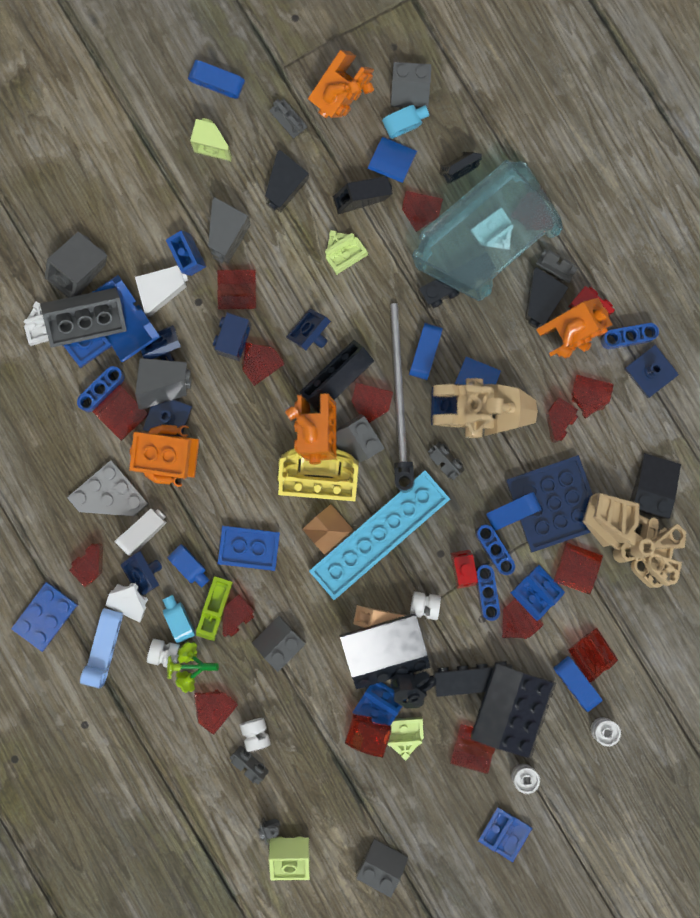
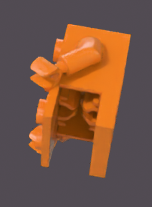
(338, 88)
(578, 327)
(316, 431)
(164, 456)

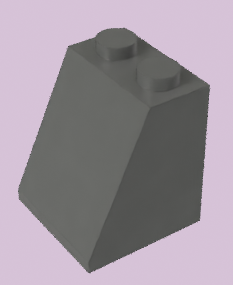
(226, 230)
(75, 265)
(161, 382)

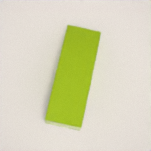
(214, 608)

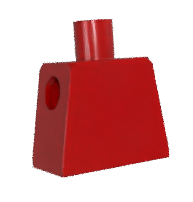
(464, 569)

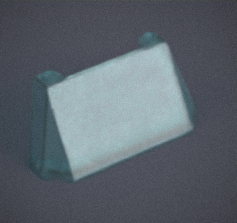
(487, 230)

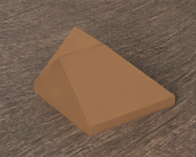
(328, 530)

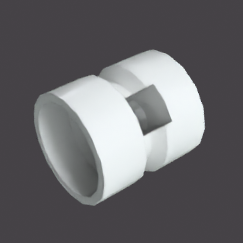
(425, 605)
(159, 652)
(605, 731)
(255, 734)
(525, 778)

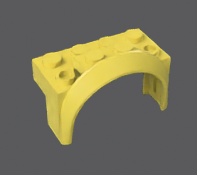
(337, 488)

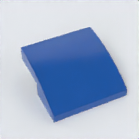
(392, 159)
(476, 369)
(537, 592)
(378, 704)
(505, 834)

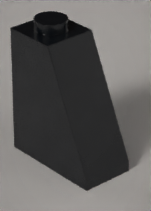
(284, 182)
(362, 194)
(543, 297)

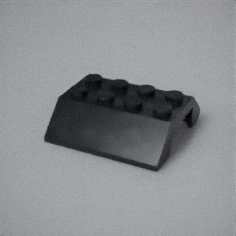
(512, 711)

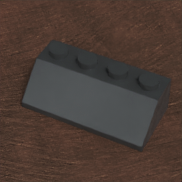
(83, 317)

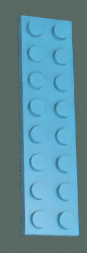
(379, 535)

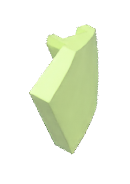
(343, 251)
(406, 735)

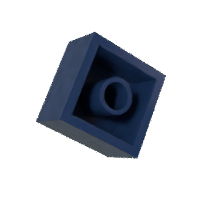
(232, 336)

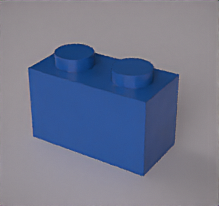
(186, 253)

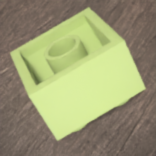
(208, 140)
(289, 858)

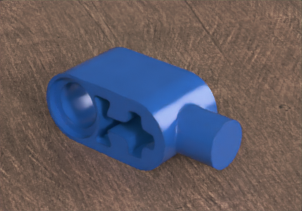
(188, 565)

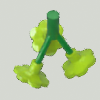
(184, 679)

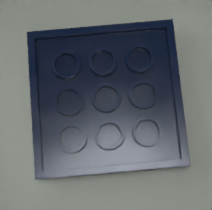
(563, 496)

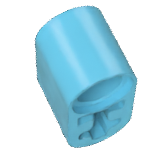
(404, 120)
(177, 620)

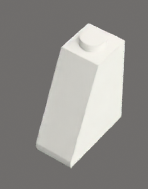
(159, 288)
(141, 531)

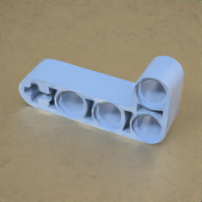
(102, 650)

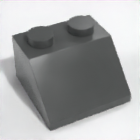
(410, 84)
(358, 439)
(278, 643)
(381, 868)

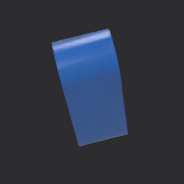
(216, 79)
(637, 331)
(425, 351)
(91, 391)
(514, 511)
(503, 554)
(493, 599)
(577, 684)

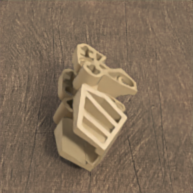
(477, 401)
(614, 524)

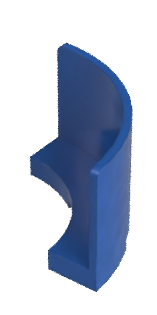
(139, 329)

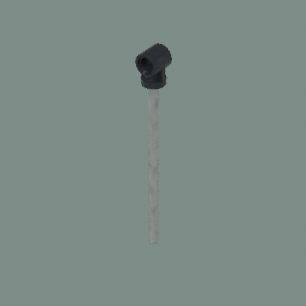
(403, 468)

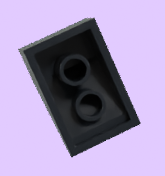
(656, 486)

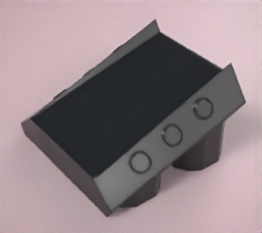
(460, 166)

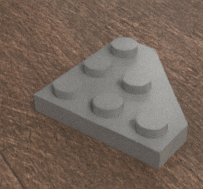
(108, 493)

